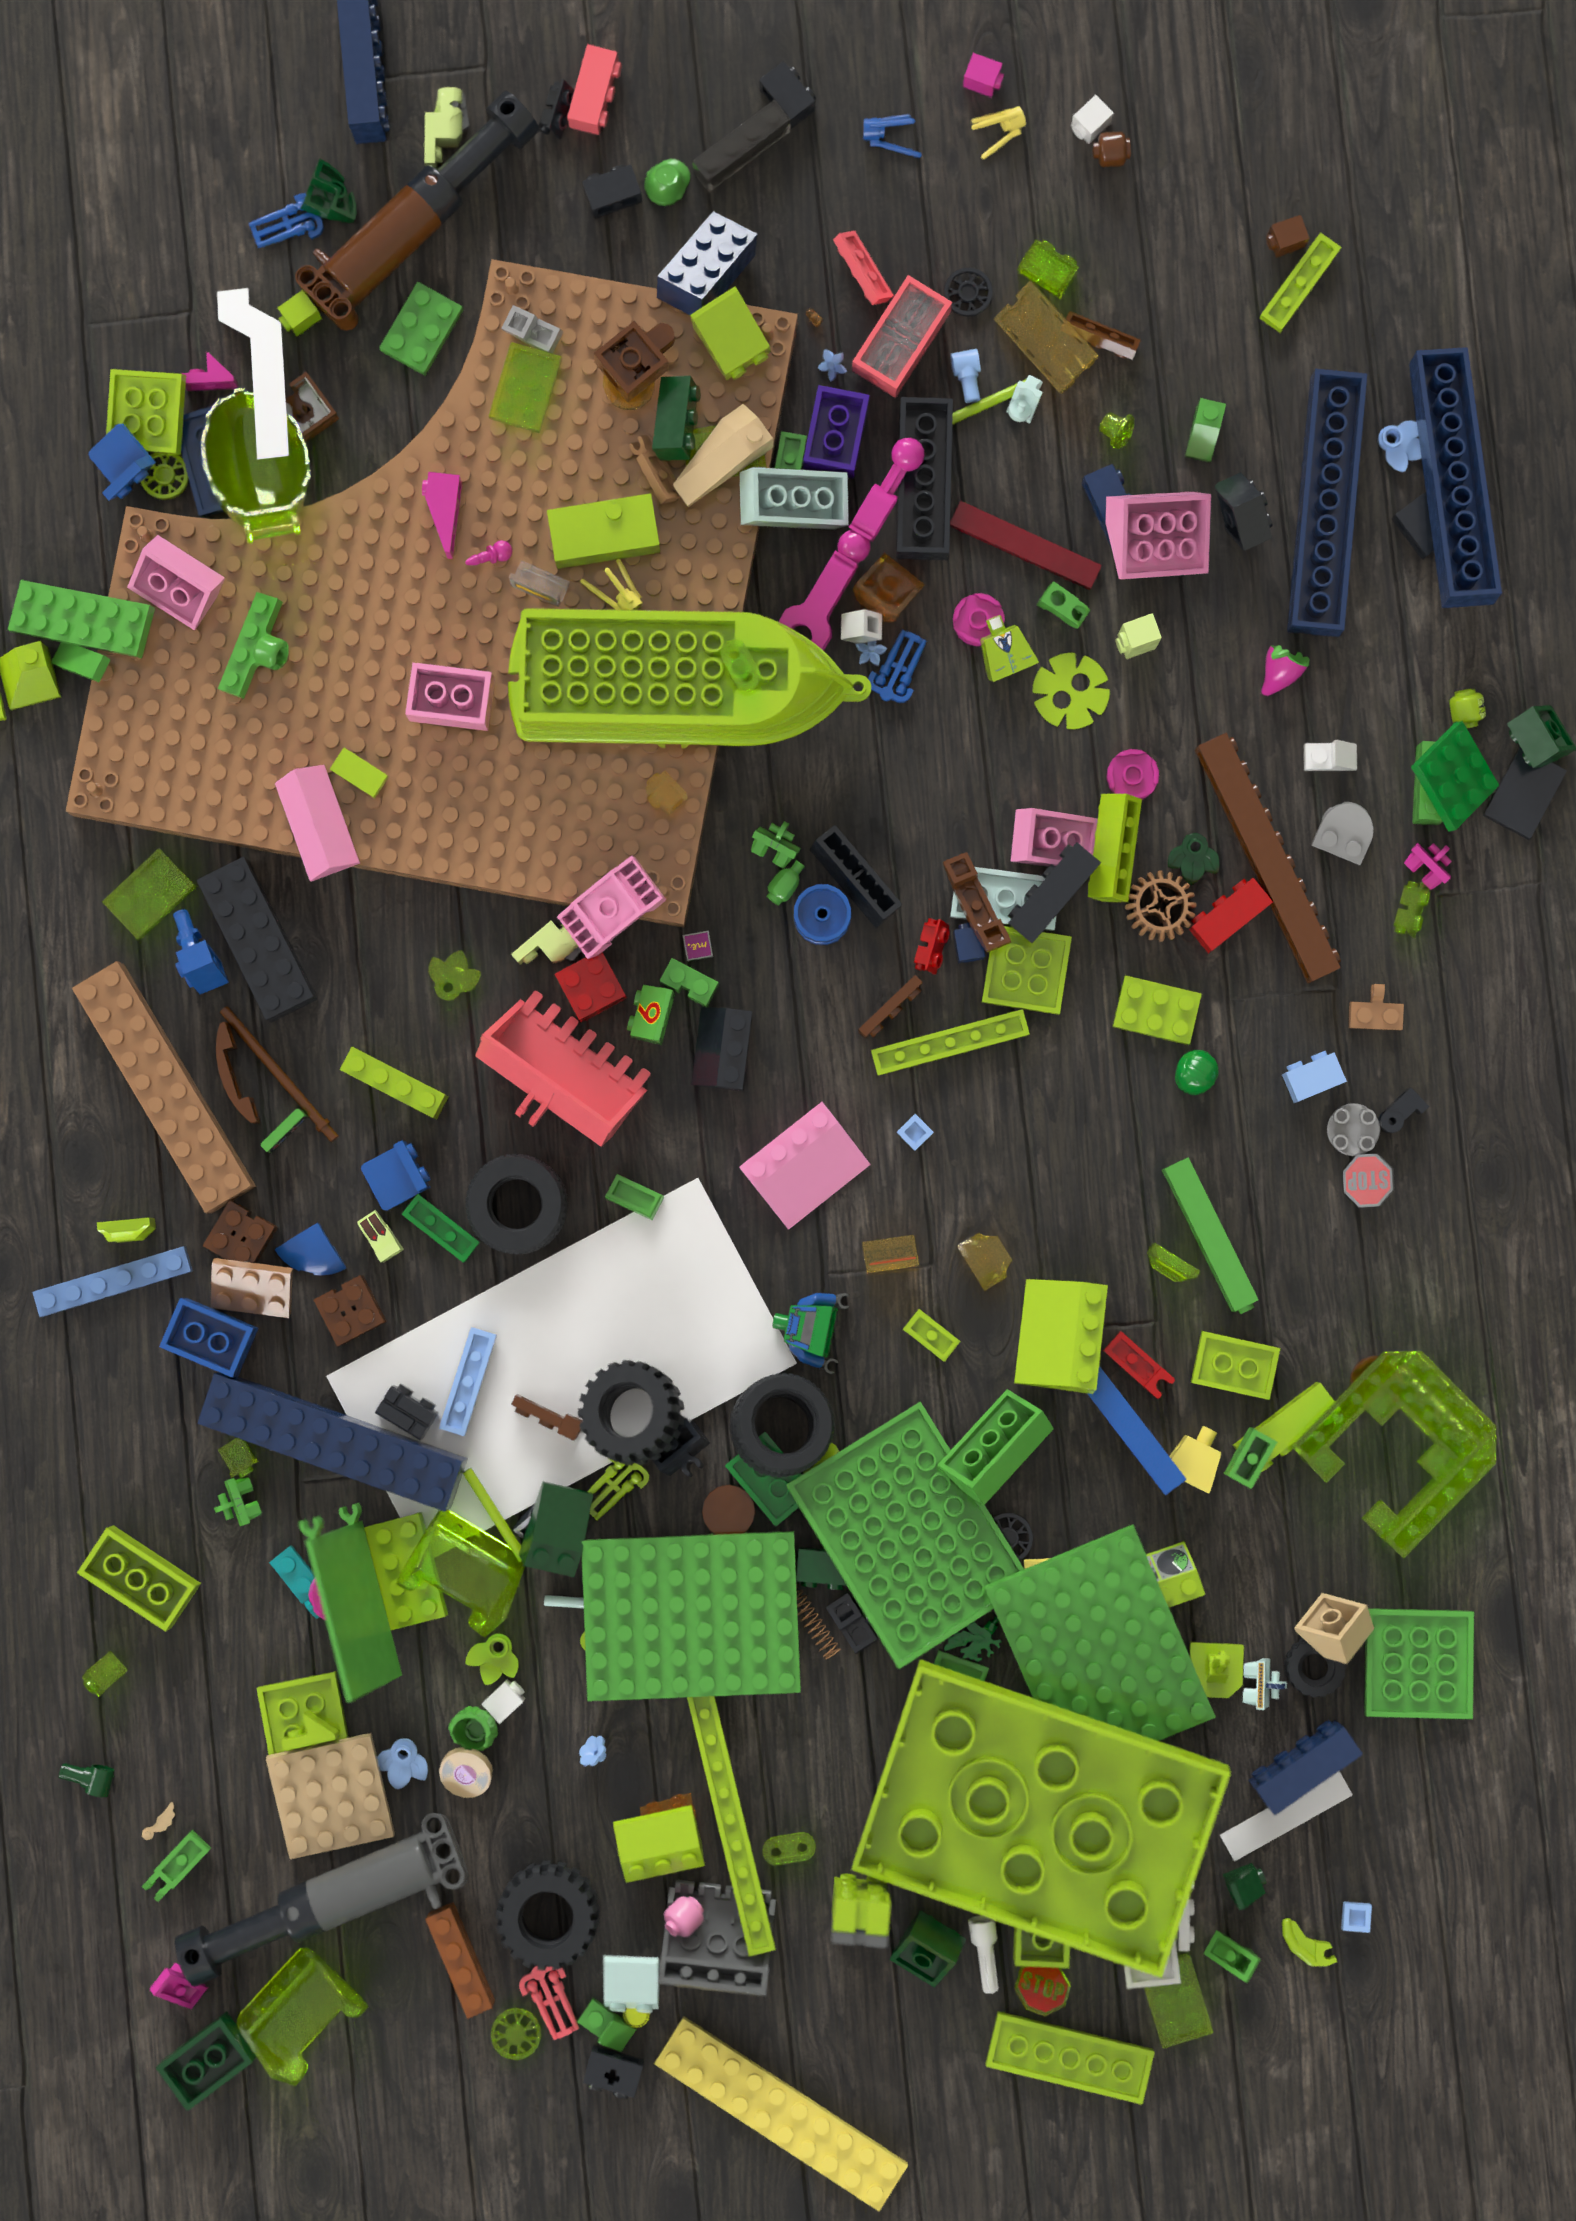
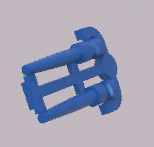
(297, 230)
(887, 693)

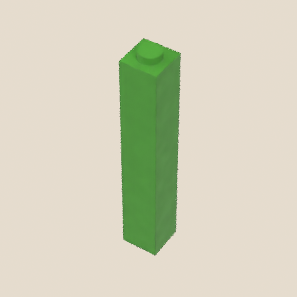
(1210, 1236)

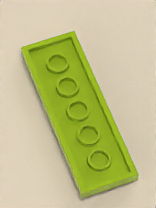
(1069, 2057)

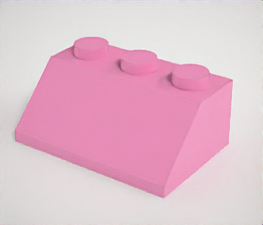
(175, 582)

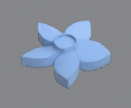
(832, 364)
(870, 651)

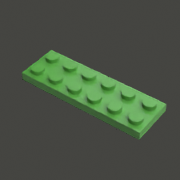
(81, 618)

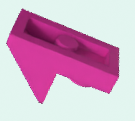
(214, 379)
(175, 1988)

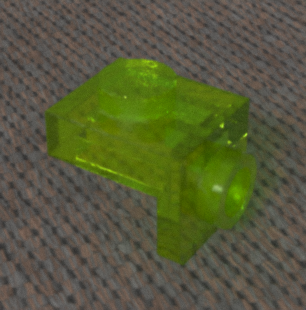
(238, 1457)
(103, 1674)

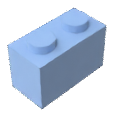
(1313, 1077)

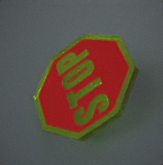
(1042, 1989)

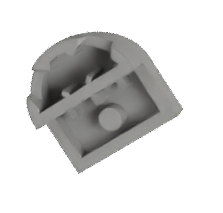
(1345, 832)

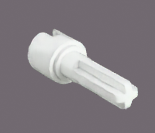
(983, 1936)

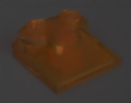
(887, 588)

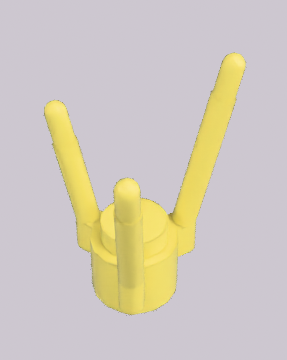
(1010, 120)
(627, 598)

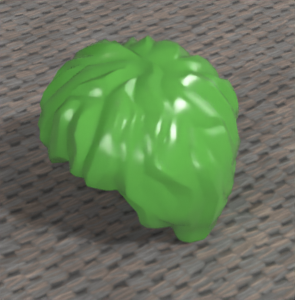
(473, 1728)

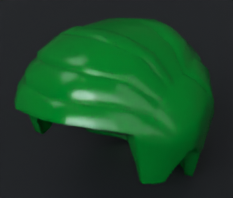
(1196, 1072)

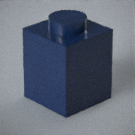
(967, 944)

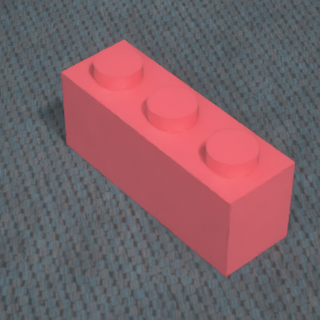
(594, 89)

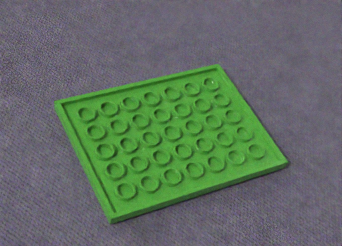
(905, 1534)
(690, 1616)
(1102, 1638)

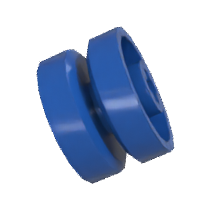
(820, 930)

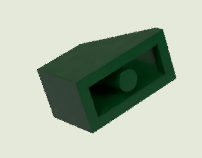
(1245, 1885)

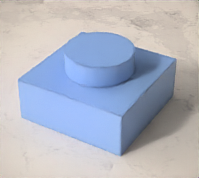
(914, 1132)
(1356, 1916)

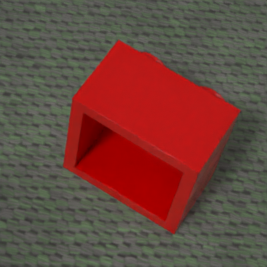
(590, 986)

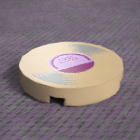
(466, 1772)

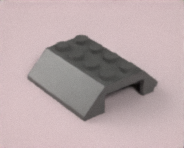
(717, 1950)

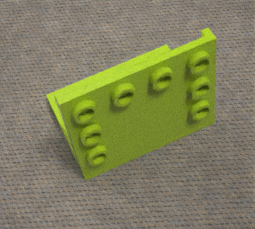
(390, 1549)

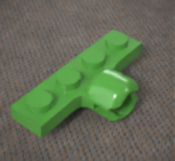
(255, 647)

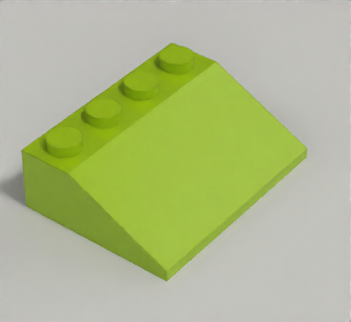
(1061, 1335)

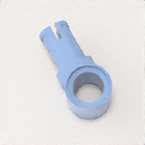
(966, 367)

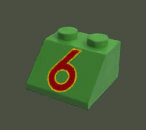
(651, 1014)

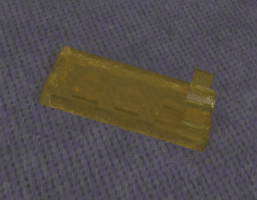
(1046, 337)

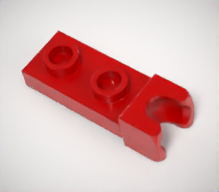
(1137, 1363)

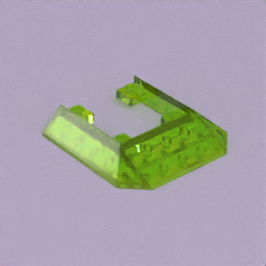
(1460, 1433)

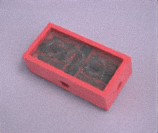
(901, 336)

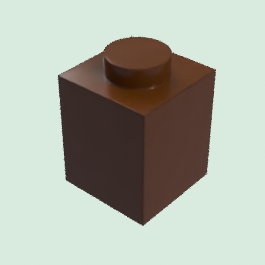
(1287, 236)

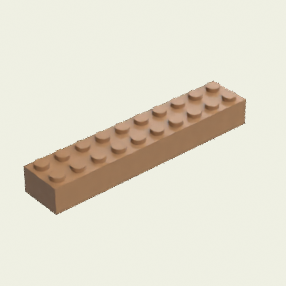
(164, 1087)

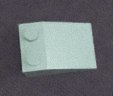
(631, 1983)

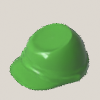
(667, 182)

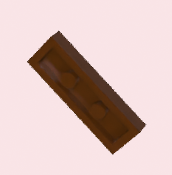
(1104, 336)
(891, 1007)

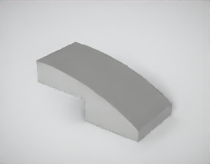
(532, 330)

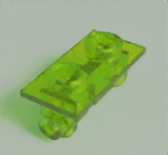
(1411, 918)

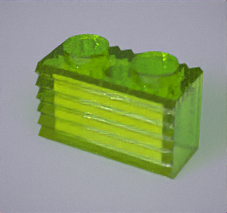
(1048, 268)

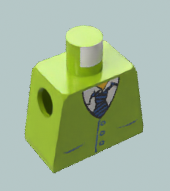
(1005, 650)

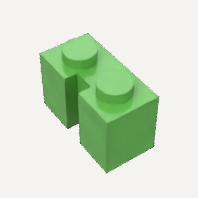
(680, 976)

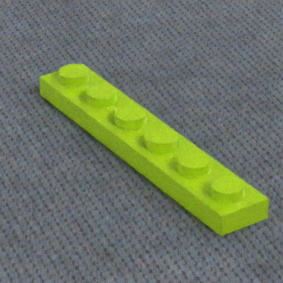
(950, 1042)

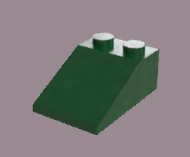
(556, 1529)

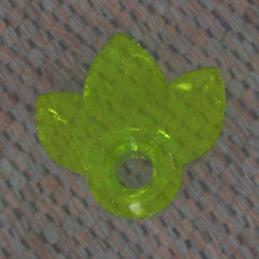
(453, 971)

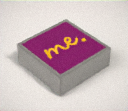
(697, 946)

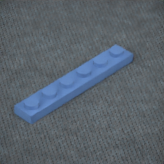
(112, 1281)

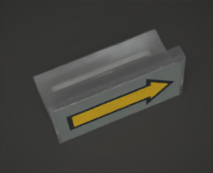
(539, 583)

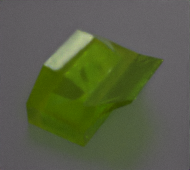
(1170, 1264)

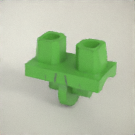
(764, 839)
(243, 1512)

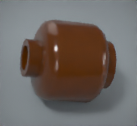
(1112, 149)

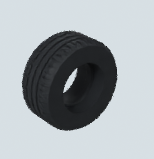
(481, 1195)

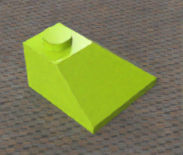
(28, 675)

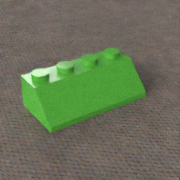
(996, 1446)

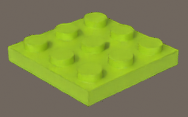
(149, 407)
(1028, 973)
(286, 1701)

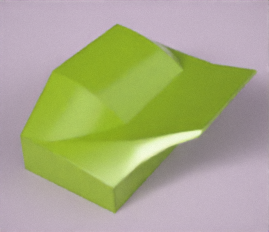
(127, 1230)

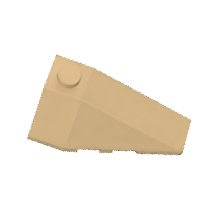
(727, 450)

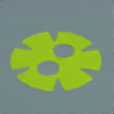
(1092, 698)

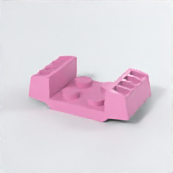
(610, 907)

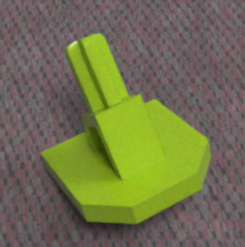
(1218, 1667)

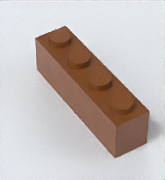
(460, 1960)

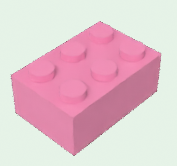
(450, 696)

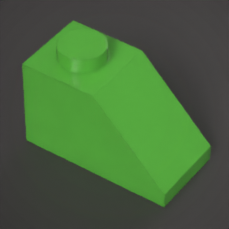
(1205, 429)

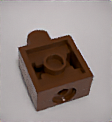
(637, 360)

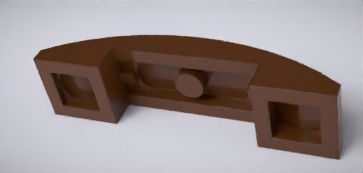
(975, 903)
(224, 1043)

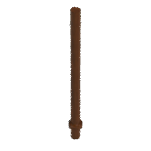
(322, 1124)

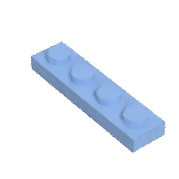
(468, 1381)

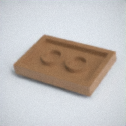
(251, 1288)

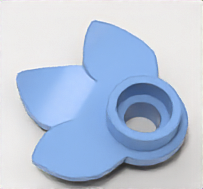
(1405, 446)
(400, 1766)

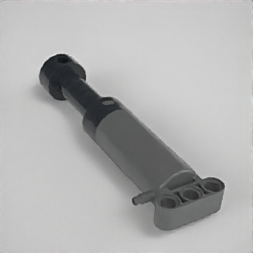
(330, 1900)

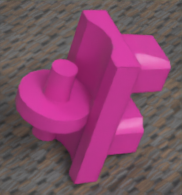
(1438, 873)

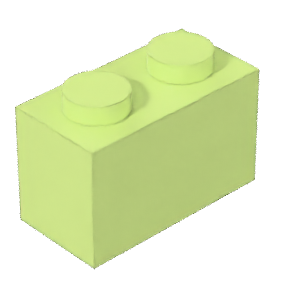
(1138, 636)

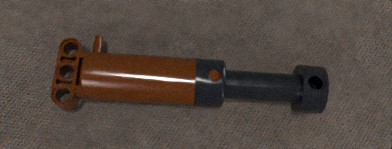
(410, 216)

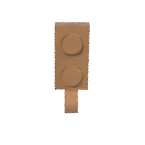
(656, 471)

